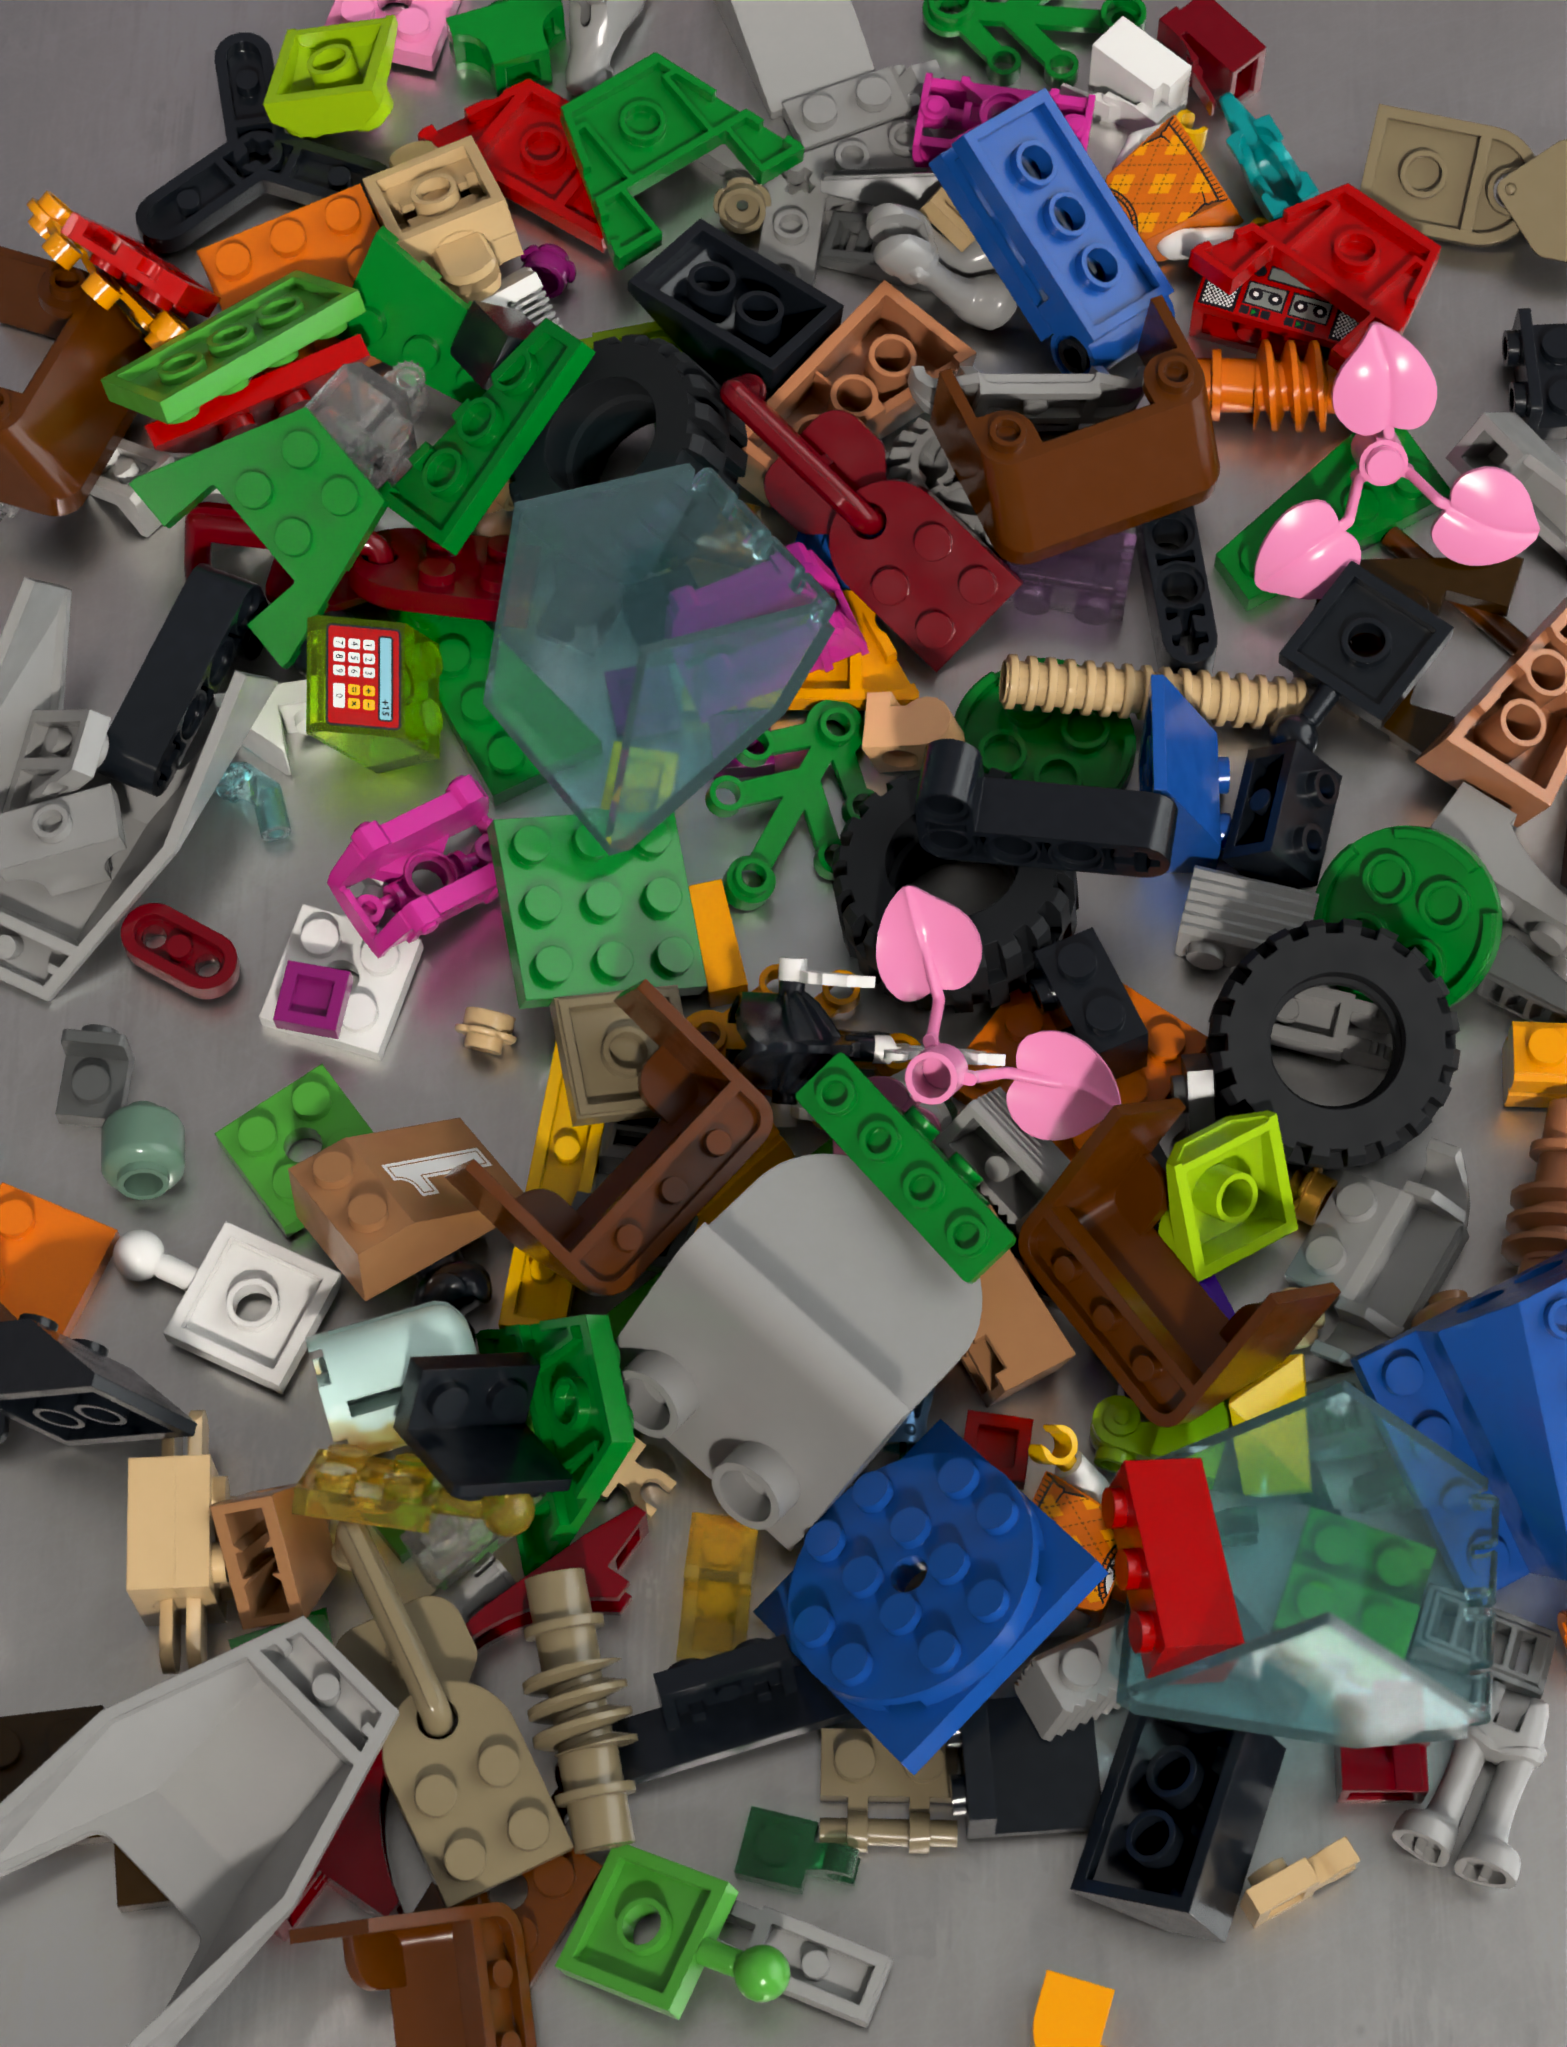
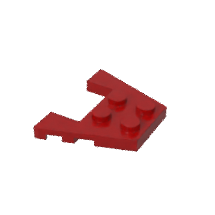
(1342, 251)

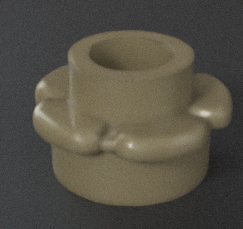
(740, 220)

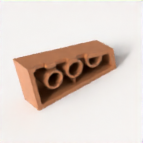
(862, 372)
(1514, 729)

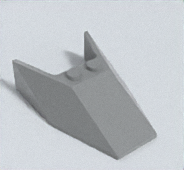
(52, 936)
(216, 1793)

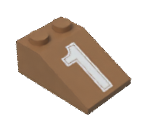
(385, 1201)

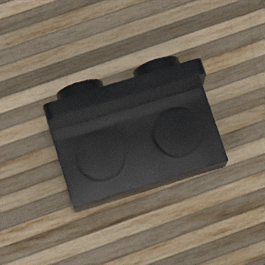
(1539, 373)

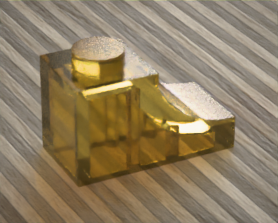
(717, 1586)

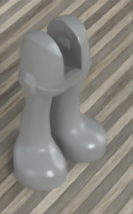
(922, 256)
(1485, 1854)

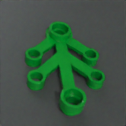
(1025, 23)
(799, 793)

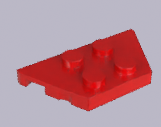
(528, 156)
(135, 263)
(258, 403)

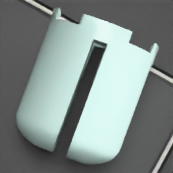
(368, 1364)

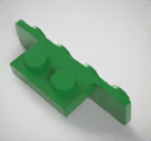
(907, 1167)

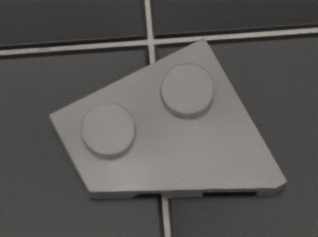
(58, 755)

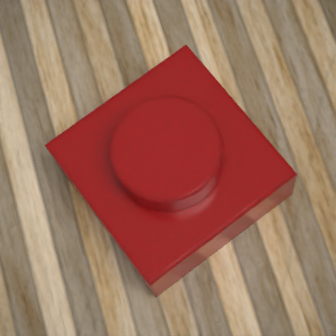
(1001, 1441)

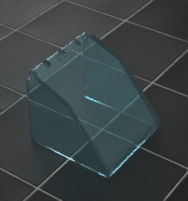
(646, 642)
(1346, 1580)

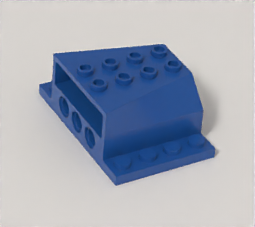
(1495, 1395)

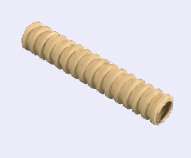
(1127, 691)

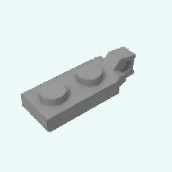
(857, 104)

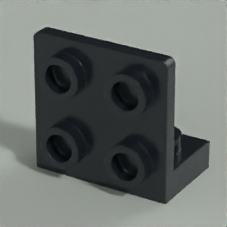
(470, 1426)

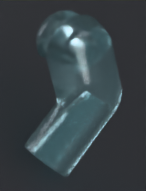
(262, 792)

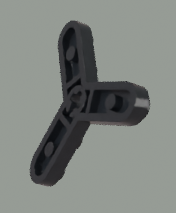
(212, 187)

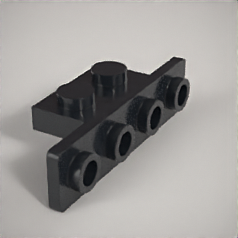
(726, 1708)

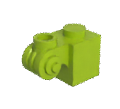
(1122, 1436)

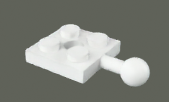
(383, 983)
(232, 1269)

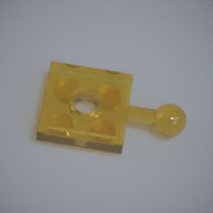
(396, 1494)

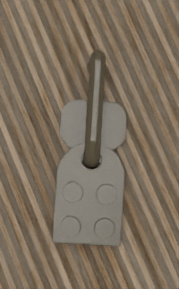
(1444, 174)
(466, 1795)

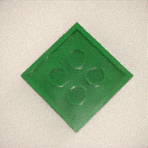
(590, 917)

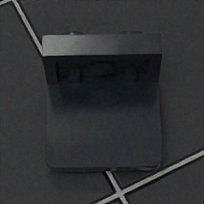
(1018, 1780)

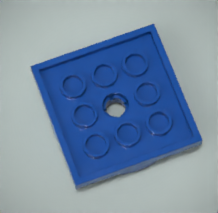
(933, 1654)

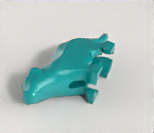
(1264, 160)

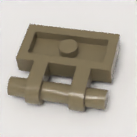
(863, 1771)

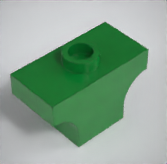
(508, 40)

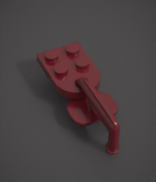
(926, 567)
(394, 569)

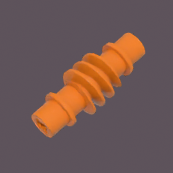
(1271, 385)

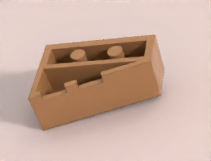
(1015, 1334)

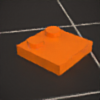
(49, 1257)

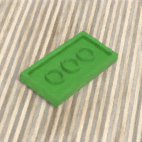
(233, 346)

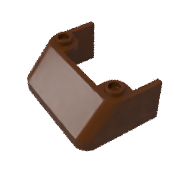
(62, 424)
(1096, 479)
(704, 1137)
(1130, 1292)
(449, 1973)

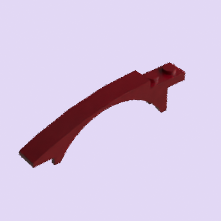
(358, 1854)

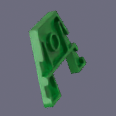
(646, 129)
(296, 497)
(576, 1414)

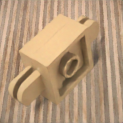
(447, 214)
(173, 1545)

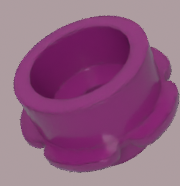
(551, 266)

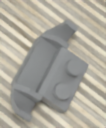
(1047, 400)
(1385, 1250)

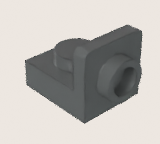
(94, 1075)

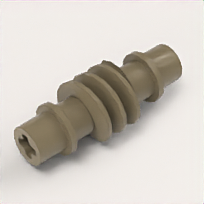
(579, 1710)

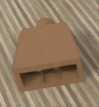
(273, 1557)

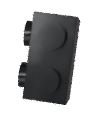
(1282, 815)
(1089, 1001)

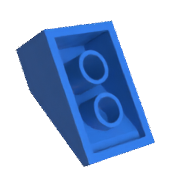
(1183, 764)

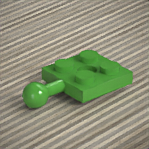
(262, 1138)
(669, 1965)

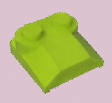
(333, 78)
(1227, 1193)

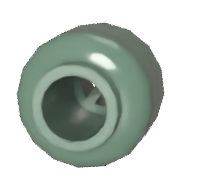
(142, 1150)

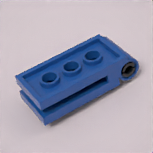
(1054, 233)

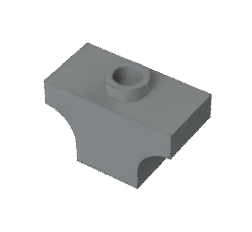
(63, 840)

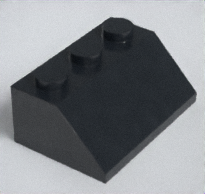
(1179, 1824)

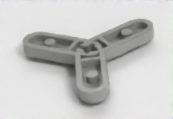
(796, 222)

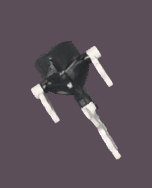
(794, 1038)

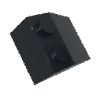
(734, 307)
(77, 1391)

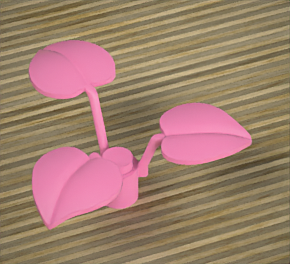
(1377, 390)
(1058, 1078)

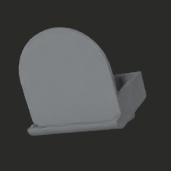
(794, 1341)

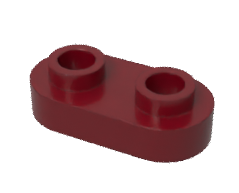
(184, 952)

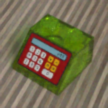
(373, 691)

